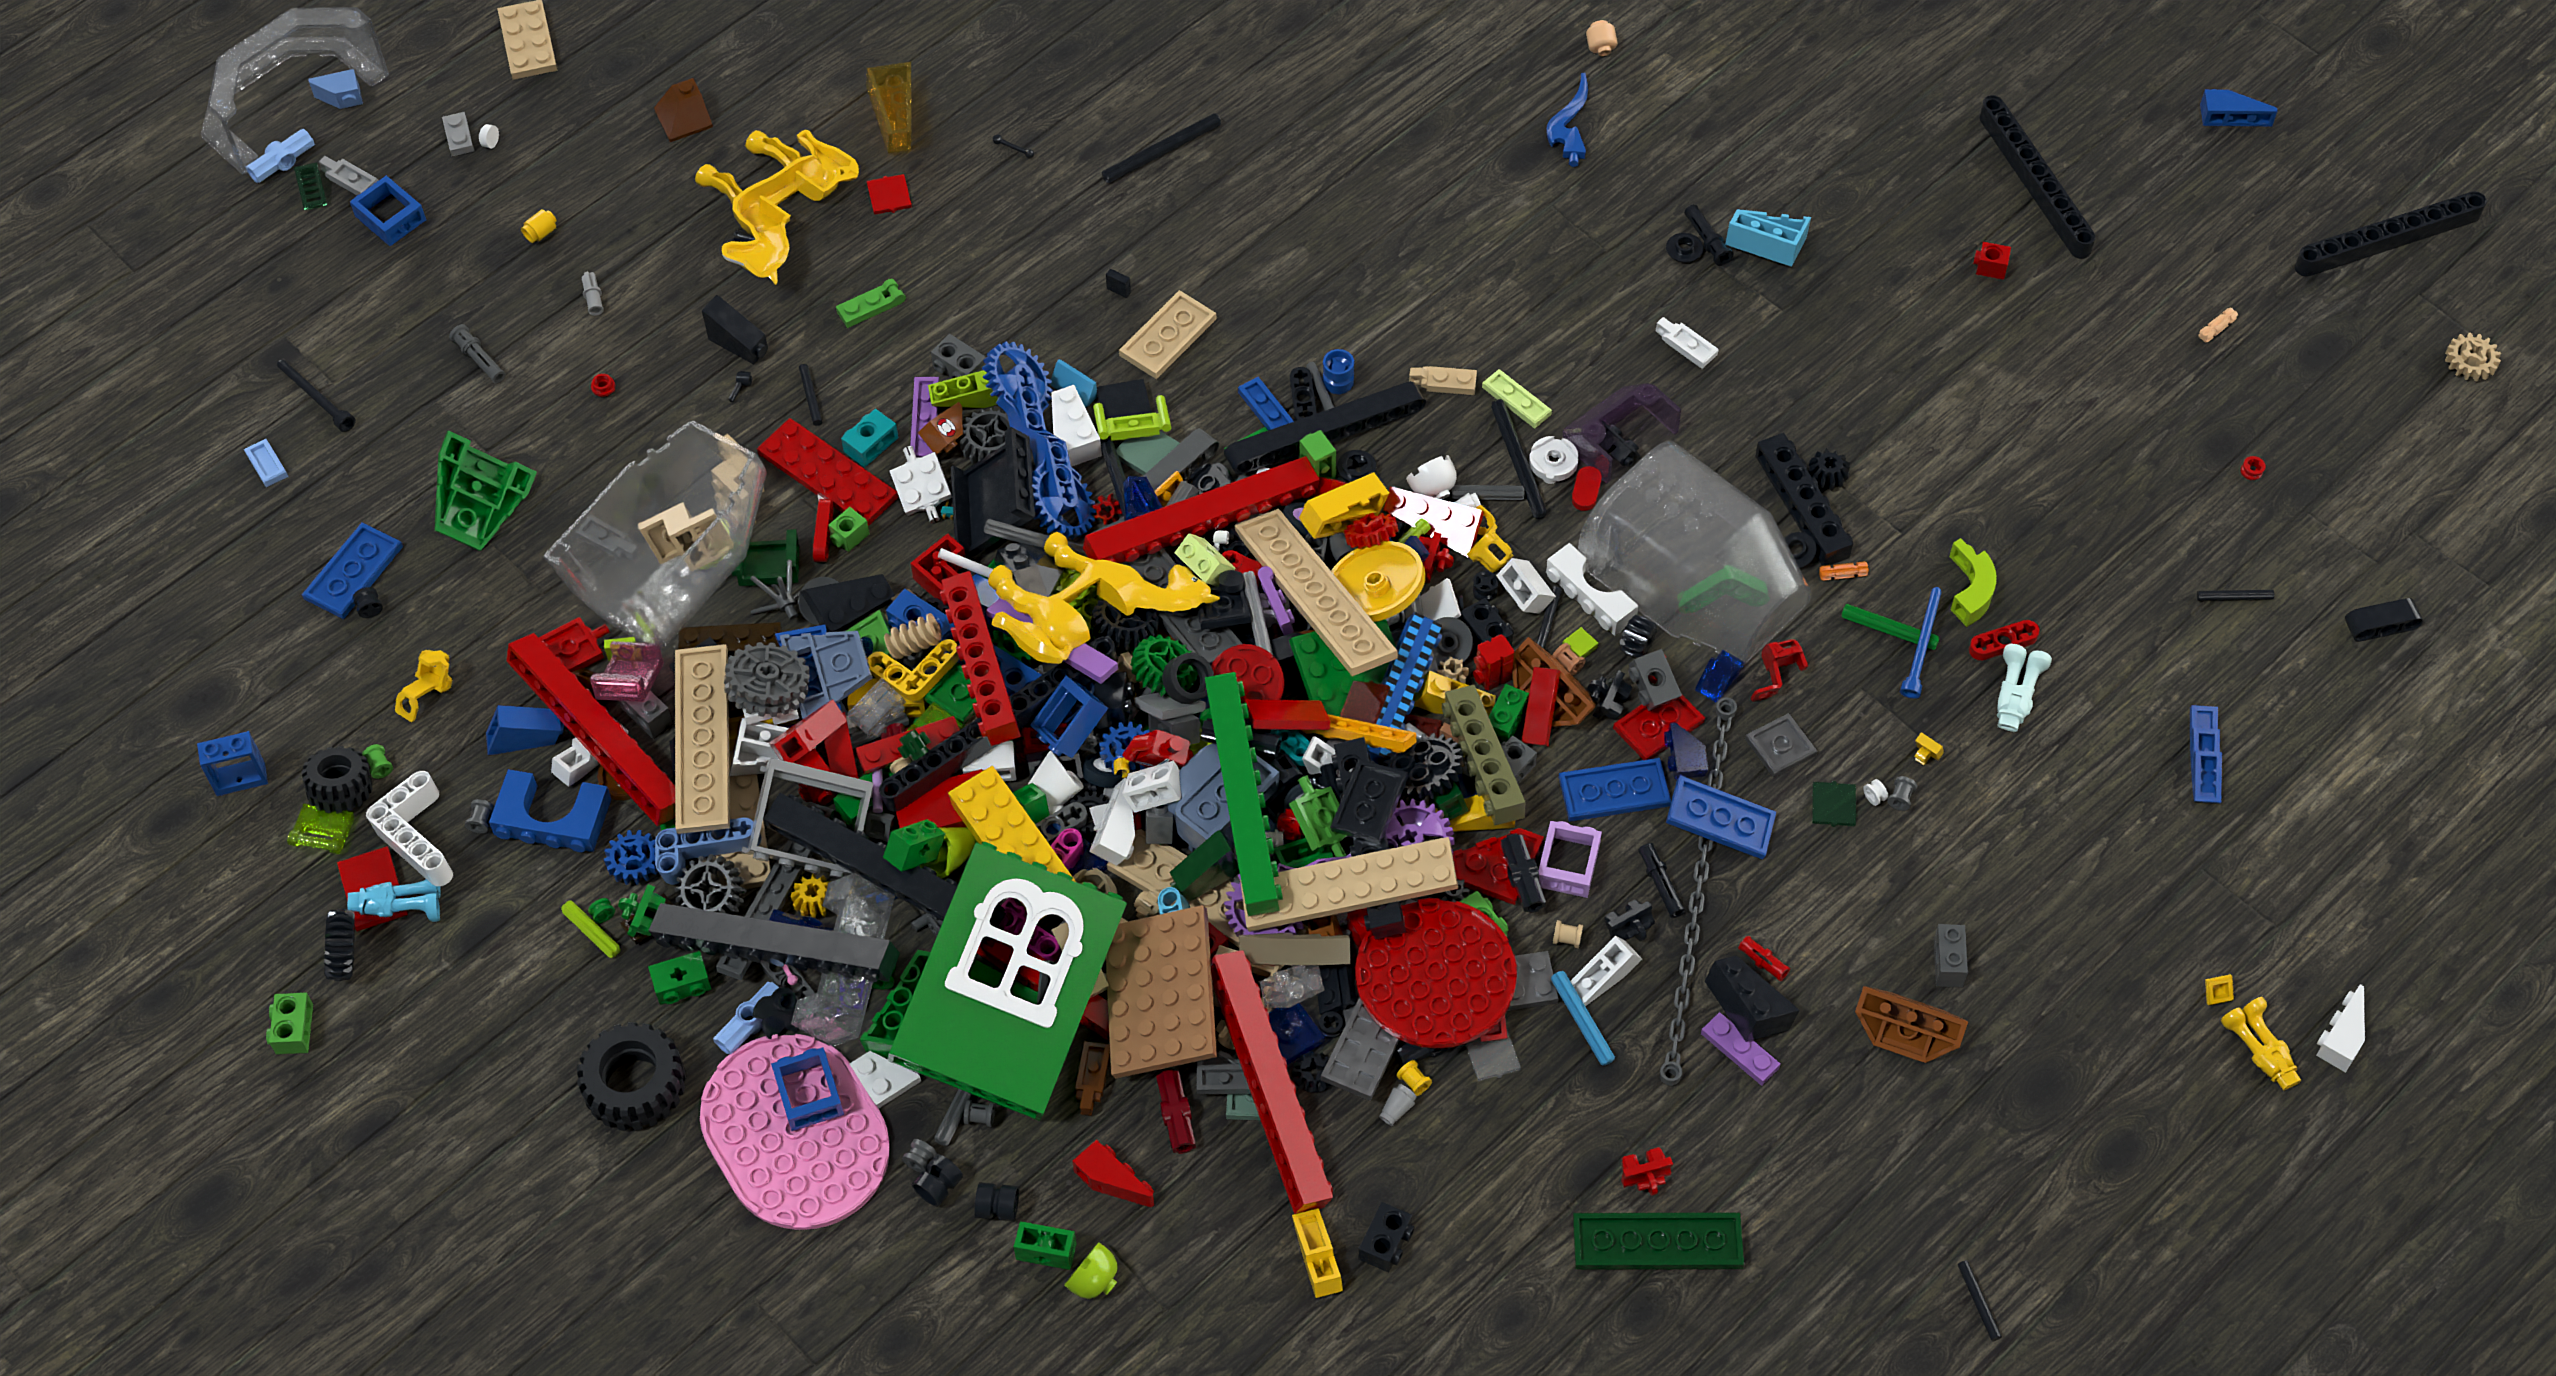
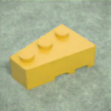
(1340, 507)

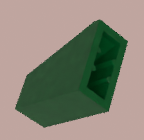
(1205, 868)

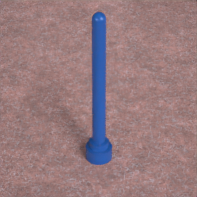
(1912, 685)

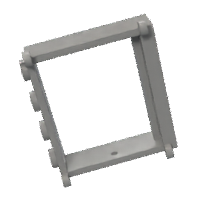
(814, 778)

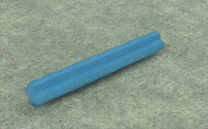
(1582, 1018)

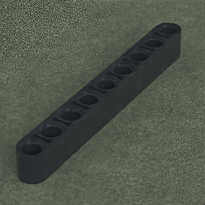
(2037, 177)
(2390, 233)
(1334, 423)

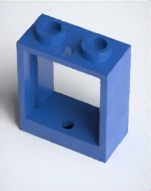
(392, 229)
(1058, 707)
(225, 778)
(815, 1111)

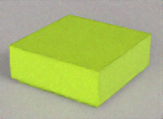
(1581, 643)

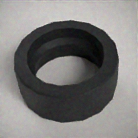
(1172, 685)

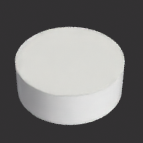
(488, 136)

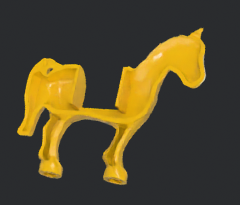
(757, 206)
(1059, 626)

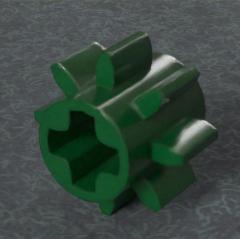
(914, 745)

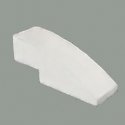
(574, 762)

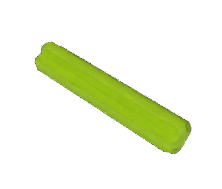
(590, 929)

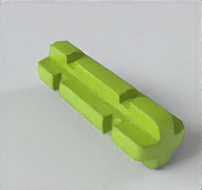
(1421, 527)

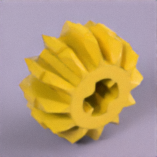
(804, 893)

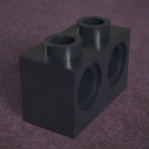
(1484, 629)
(1381, 1236)

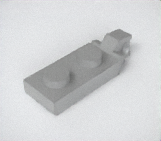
(347, 175)

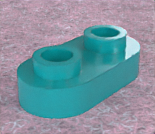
(1295, 744)

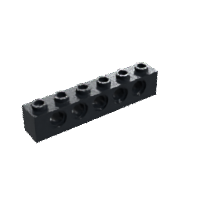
(1783, 466)

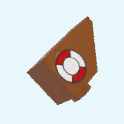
(943, 430)

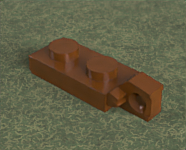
(1092, 1075)

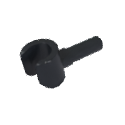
(742, 378)

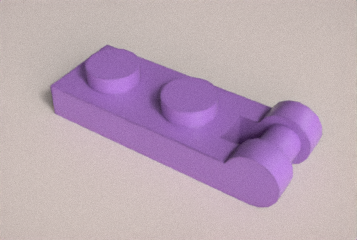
(1276, 600)

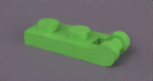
(870, 303)

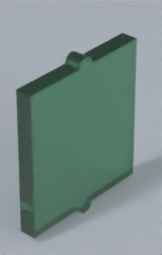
(1834, 804)

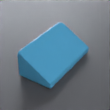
(1066, 376)

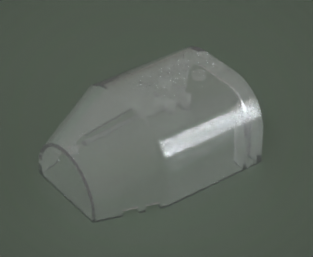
(1694, 554)
(613, 566)

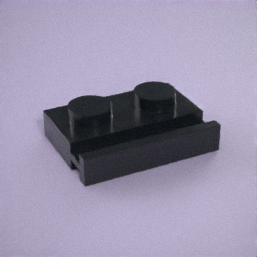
(1338, 987)

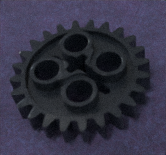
(1429, 764)

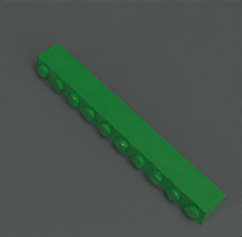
(1242, 796)

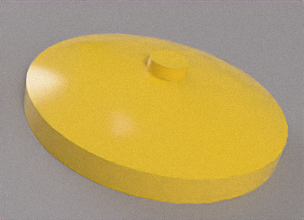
(1382, 578)

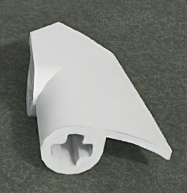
(1056, 782)

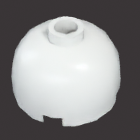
(1434, 478)

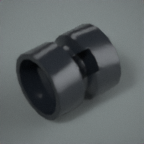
(934, 1183)
(996, 1201)

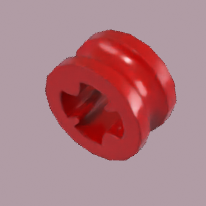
(2250, 474)

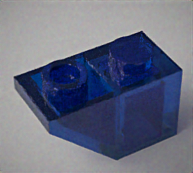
(1687, 753)

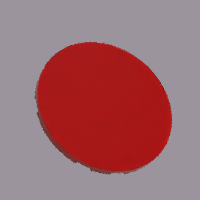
(1440, 978)

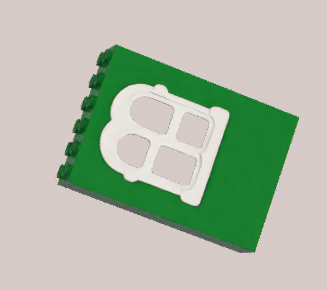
(983, 1034)

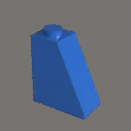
(522, 729)

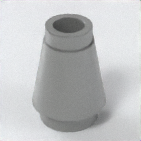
(1398, 1103)

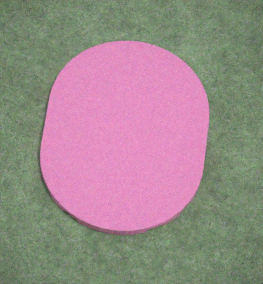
(799, 1175)

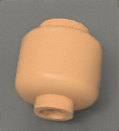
(1601, 37)

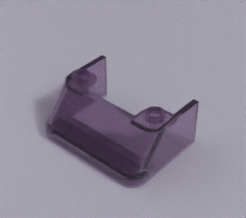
(1589, 431)

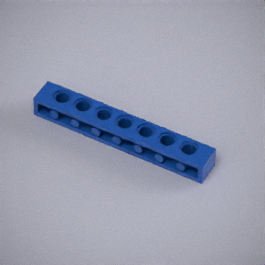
(909, 606)

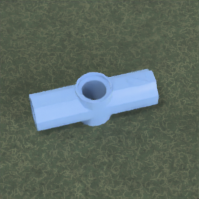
(280, 155)
(738, 1028)

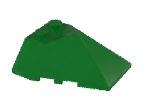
(476, 491)

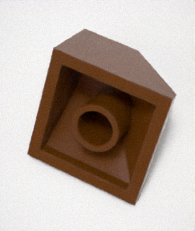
(683, 111)

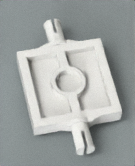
(921, 484)

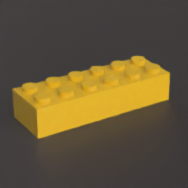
(999, 819)

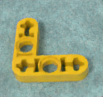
(911, 678)

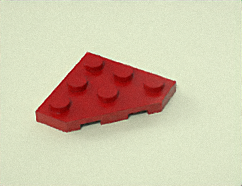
(1486, 867)

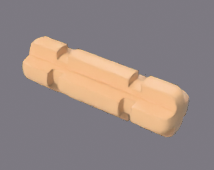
(2218, 324)

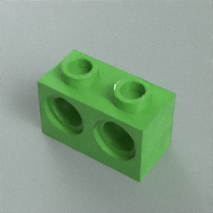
(296, 1022)

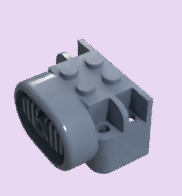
(1203, 797)

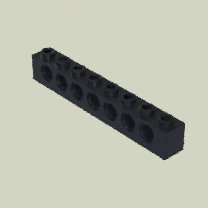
(1390, 919)

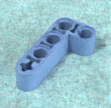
(676, 855)

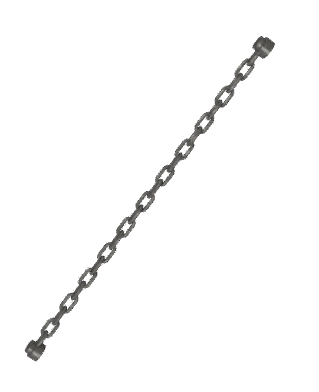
(1670, 1066)

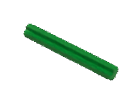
(1886, 625)

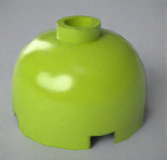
(1094, 1274)

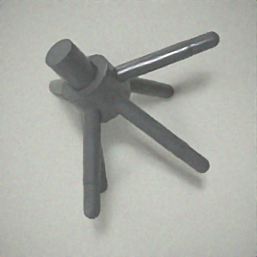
(783, 598)

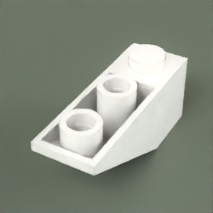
(2348, 1034)

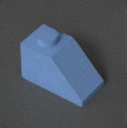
(337, 89)

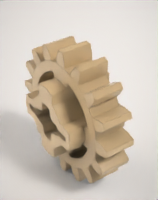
(2473, 356)

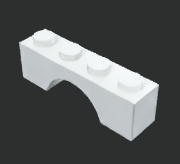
(1609, 608)

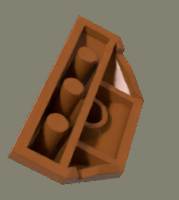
(1572, 699)
(1908, 1025)

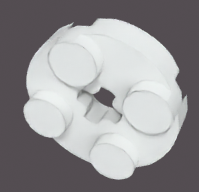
(1549, 470)

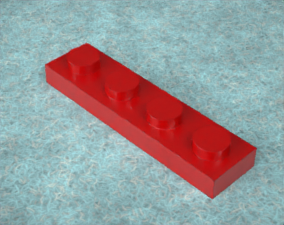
(885, 751)

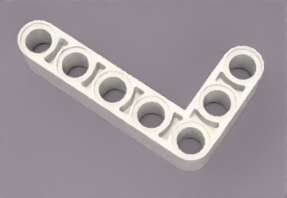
(390, 820)

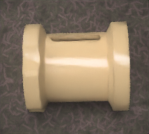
(1567, 934)

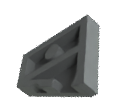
(1221, 1076)

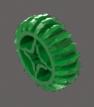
(1152, 657)

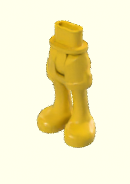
(2275, 1055)

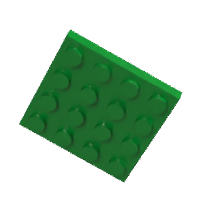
(1325, 675)

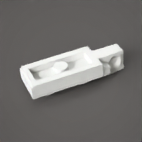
(1687, 342)

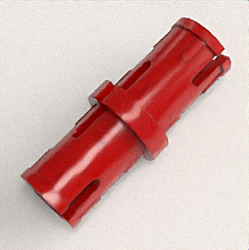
(1777, 968)

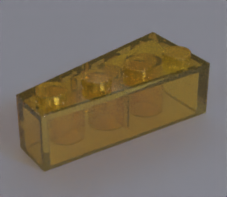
(891, 99)

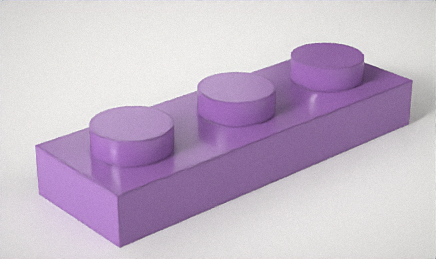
(1746, 1055)

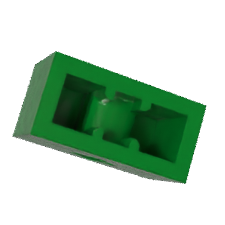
(1508, 712)
(914, 845)
(668, 973)
(1045, 1245)

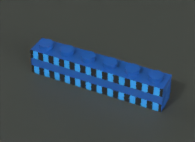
(1405, 674)

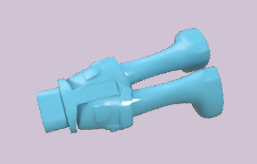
(382, 899)

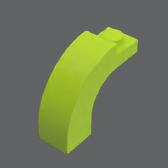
(1976, 599)

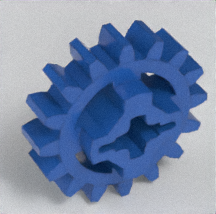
(1118, 741)
(633, 857)

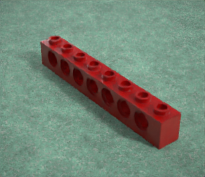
(980, 658)

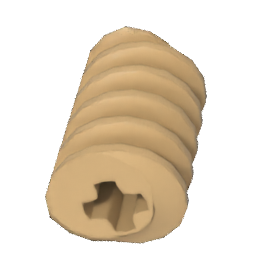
(914, 638)

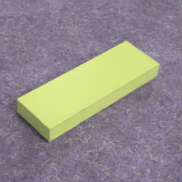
(1517, 398)

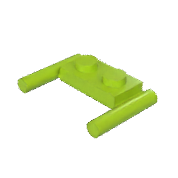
(1135, 425)

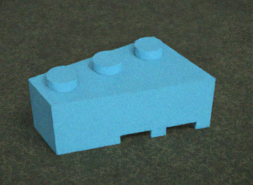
(1768, 236)

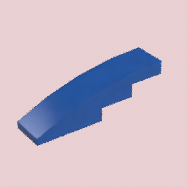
(2205, 754)

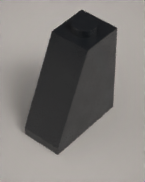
(733, 331)

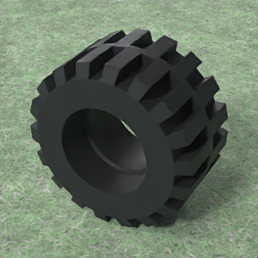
(337, 779)

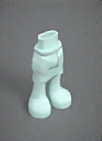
(2016, 700)

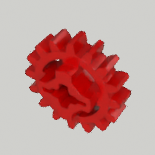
(1371, 530)

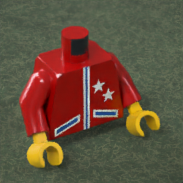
(1154, 749)

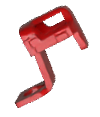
(1776, 656)

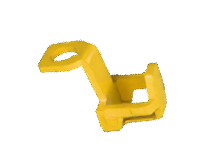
(1481, 552)
(428, 679)

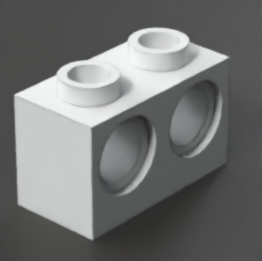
(1153, 786)

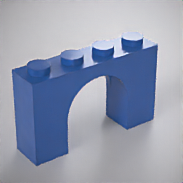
(575, 831)

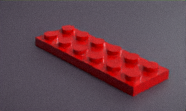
(826, 471)

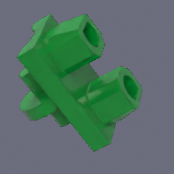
(649, 901)

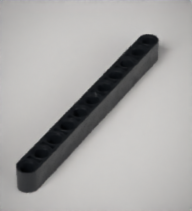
(973, 748)

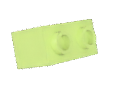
(1203, 559)

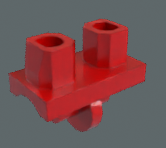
(1440, 559)
(1646, 1175)

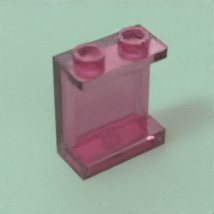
(629, 672)

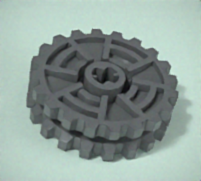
(766, 679)

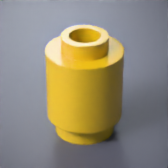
(539, 226)

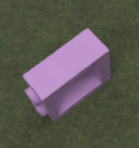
(1563, 880)

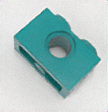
(869, 437)

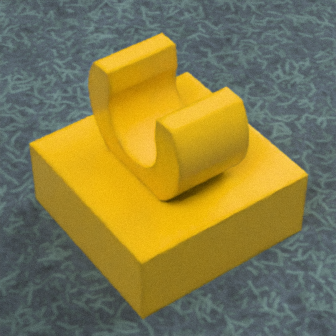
(1927, 749)

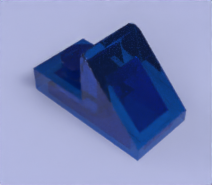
(1719, 675)

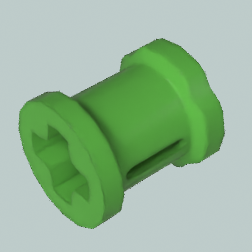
(377, 761)

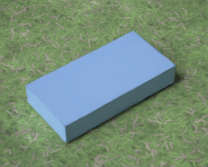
(266, 462)

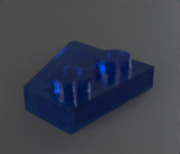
(1139, 497)

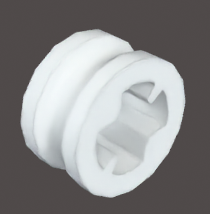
(1875, 792)

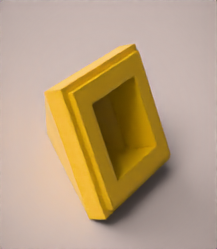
(2219, 989)

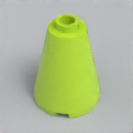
(954, 851)

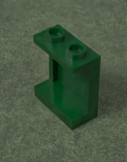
(769, 561)

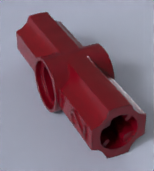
(1175, 1111)

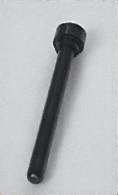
(342, 419)

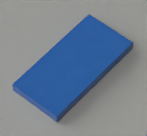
(351, 569)
(1614, 789)
(1721, 817)

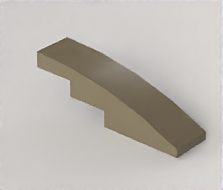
(1295, 949)

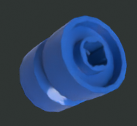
(1338, 371)

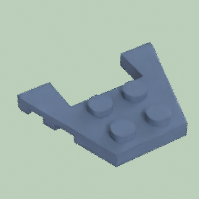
(839, 663)

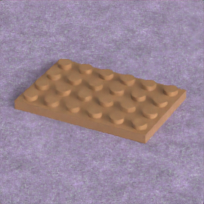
(1160, 992)

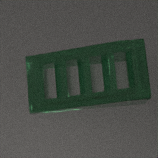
(309, 171)

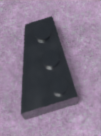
(847, 600)

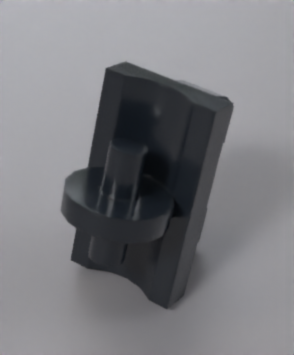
(1607, 692)
(1632, 923)

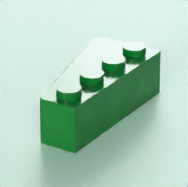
(888, 1021)

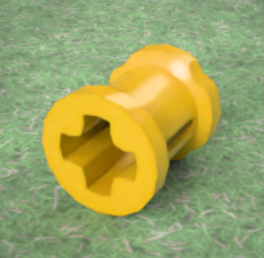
(1414, 1077)

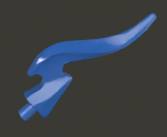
(1556, 129)

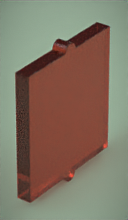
(1365, 701)

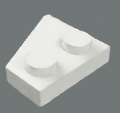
(882, 1078)

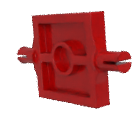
(575, 644)

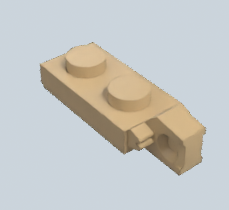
(1445, 379)

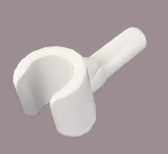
(1220, 537)

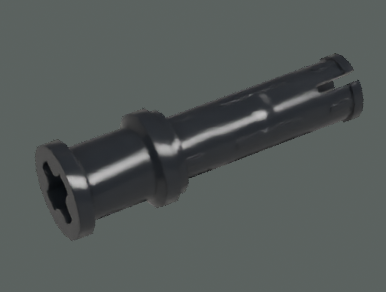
(1712, 241)

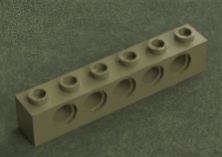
(1484, 755)

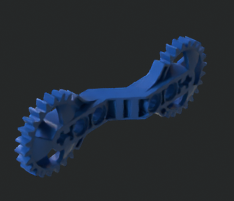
(1024, 397)

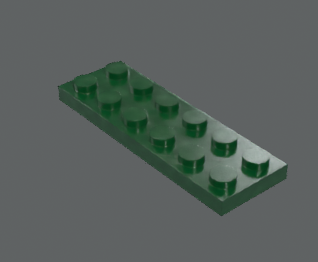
(1658, 1241)

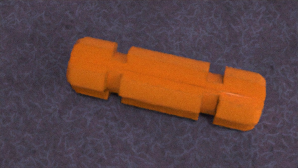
(1842, 571)

